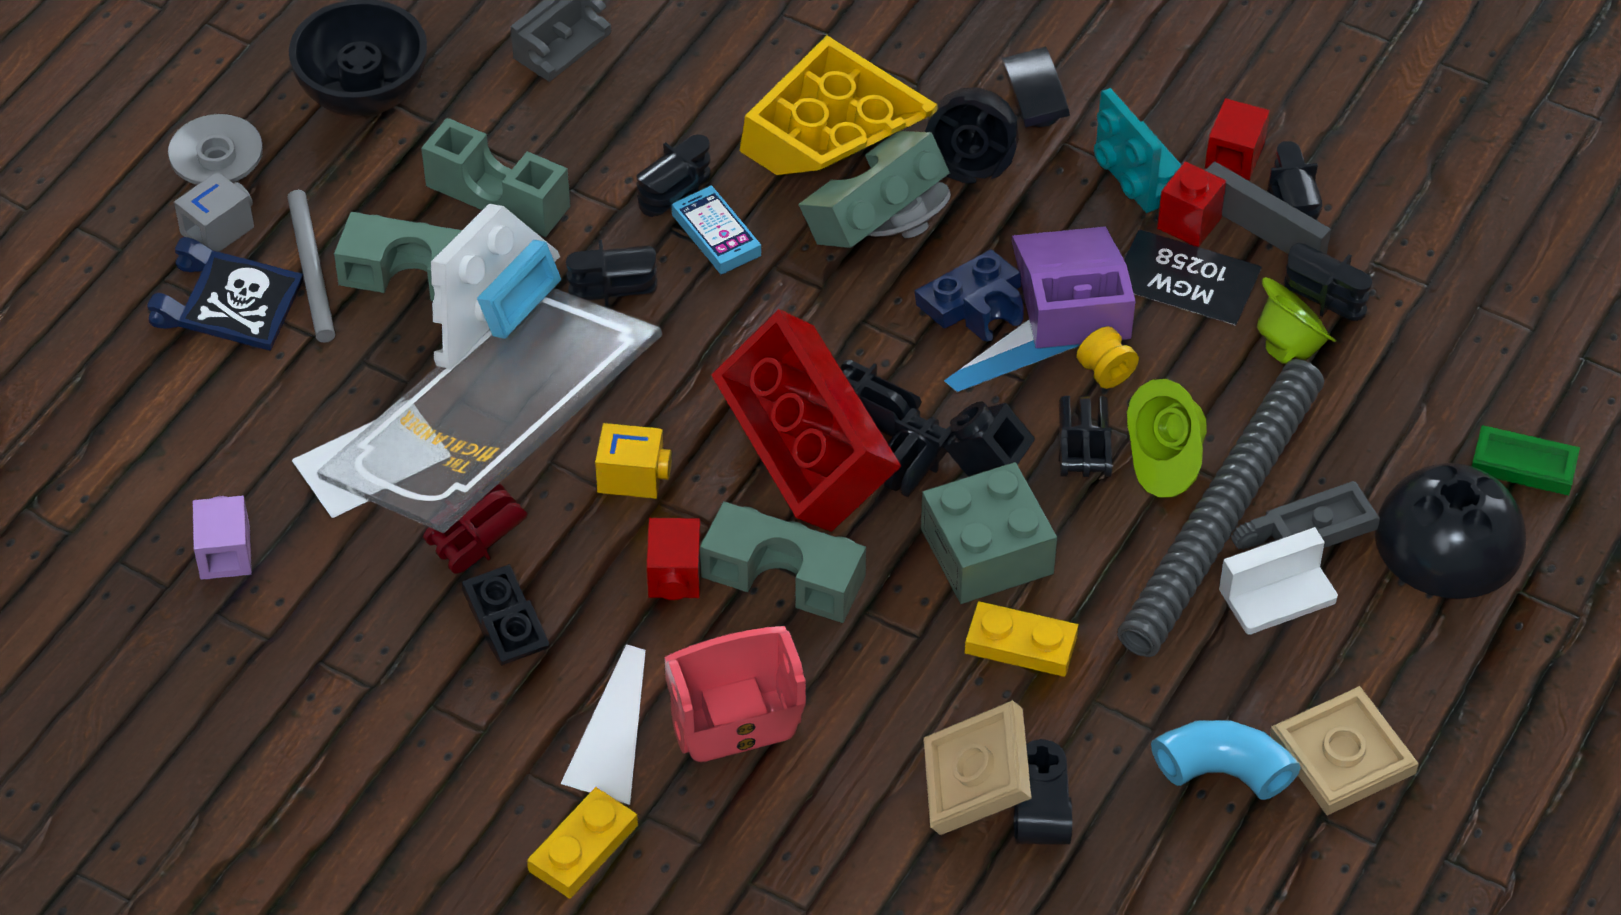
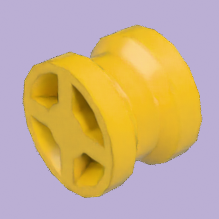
(1107, 357)

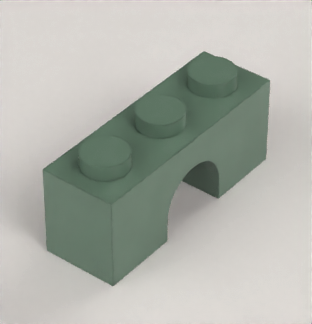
(464, 168)
(853, 208)
(379, 247)
(748, 543)

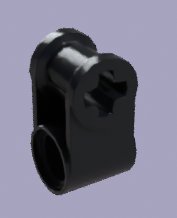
(1048, 813)

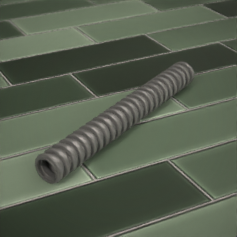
(1220, 509)

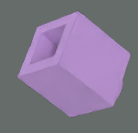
(221, 537)

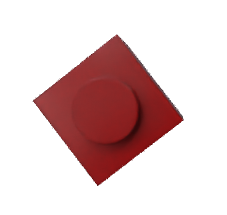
(1237, 137)
(1191, 204)
(673, 558)

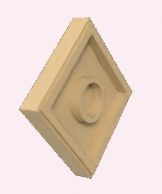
(1345, 750)
(977, 768)

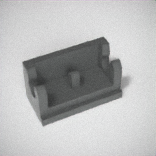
(558, 35)

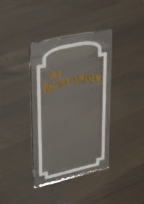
(488, 412)

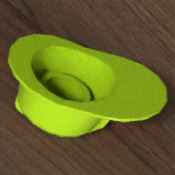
(1289, 325)
(1165, 437)

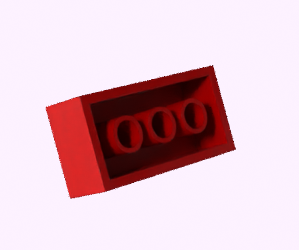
(805, 421)

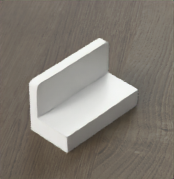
(1277, 581)

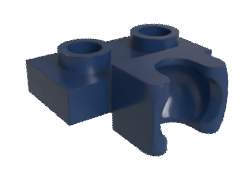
(975, 292)

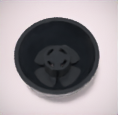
(358, 56)
(1451, 531)

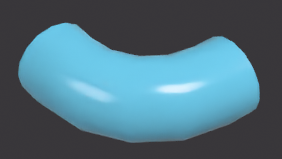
(1227, 749)

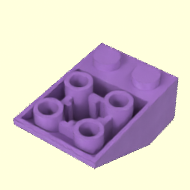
(1073, 285)

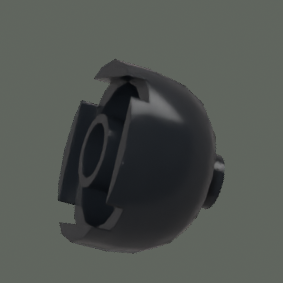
(974, 133)

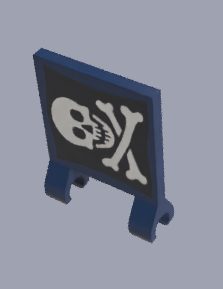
(231, 298)

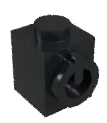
(987, 438)

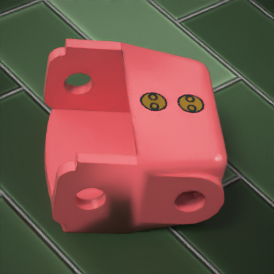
(736, 692)

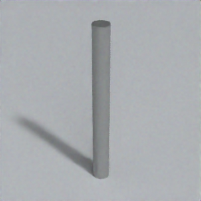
(311, 266)

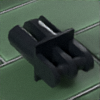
(674, 175)
(1294, 180)
(612, 272)
(1328, 282)
(880, 397)
(1085, 446)
(918, 449)

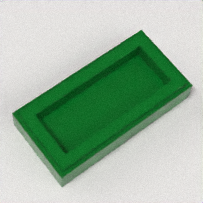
(1526, 459)

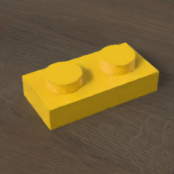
(1021, 638)
(582, 842)

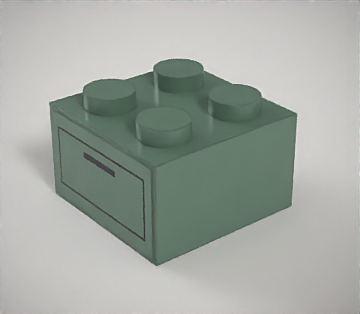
(988, 532)

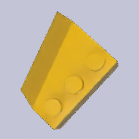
(828, 111)

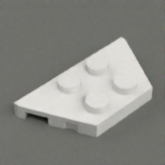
(467, 270)

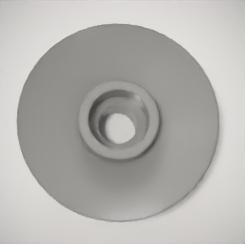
(214, 145)
(914, 217)

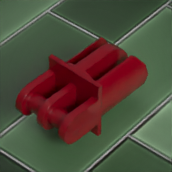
(477, 530)

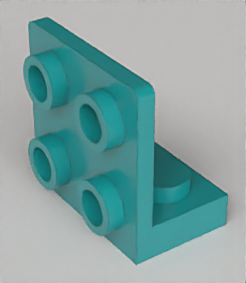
(1132, 152)

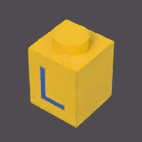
(631, 461)

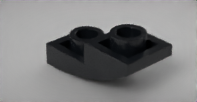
(1036, 87)
(504, 615)

